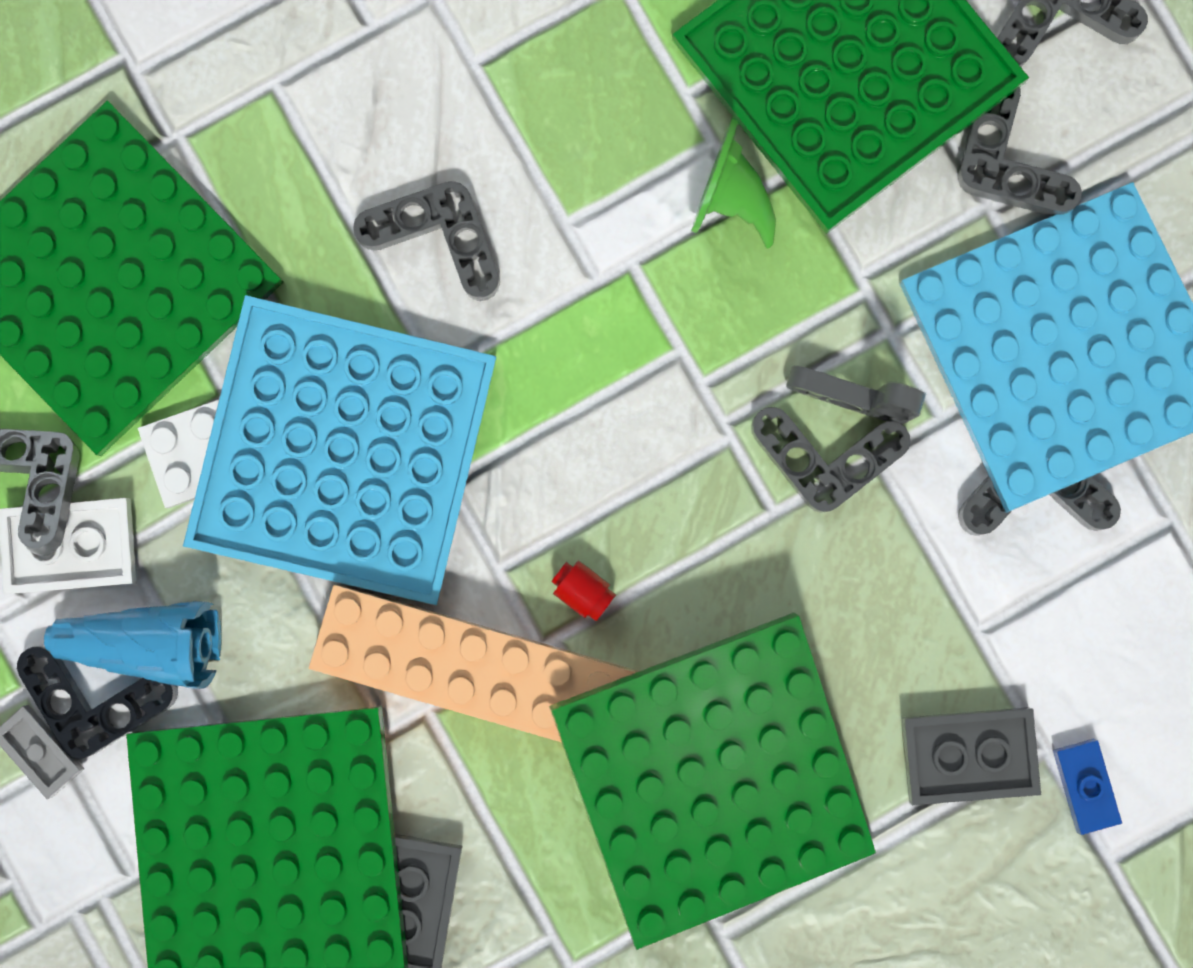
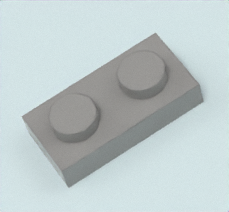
(38, 752)

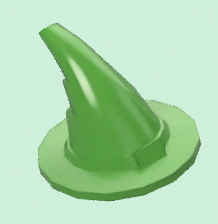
(737, 190)

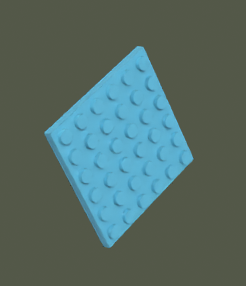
(1063, 345)
(340, 450)

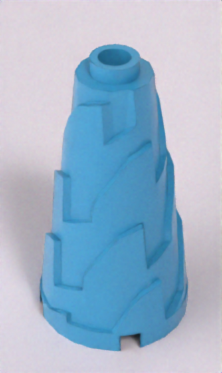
(145, 642)

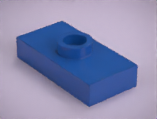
(1087, 786)

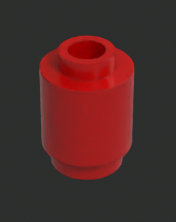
(583, 590)

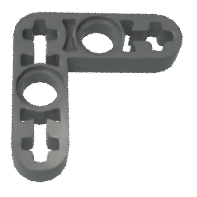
(1108, 28)
(992, 159)
(435, 219)
(888, 403)
(41, 470)
(835, 472)
(1081, 512)

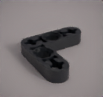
(80, 713)

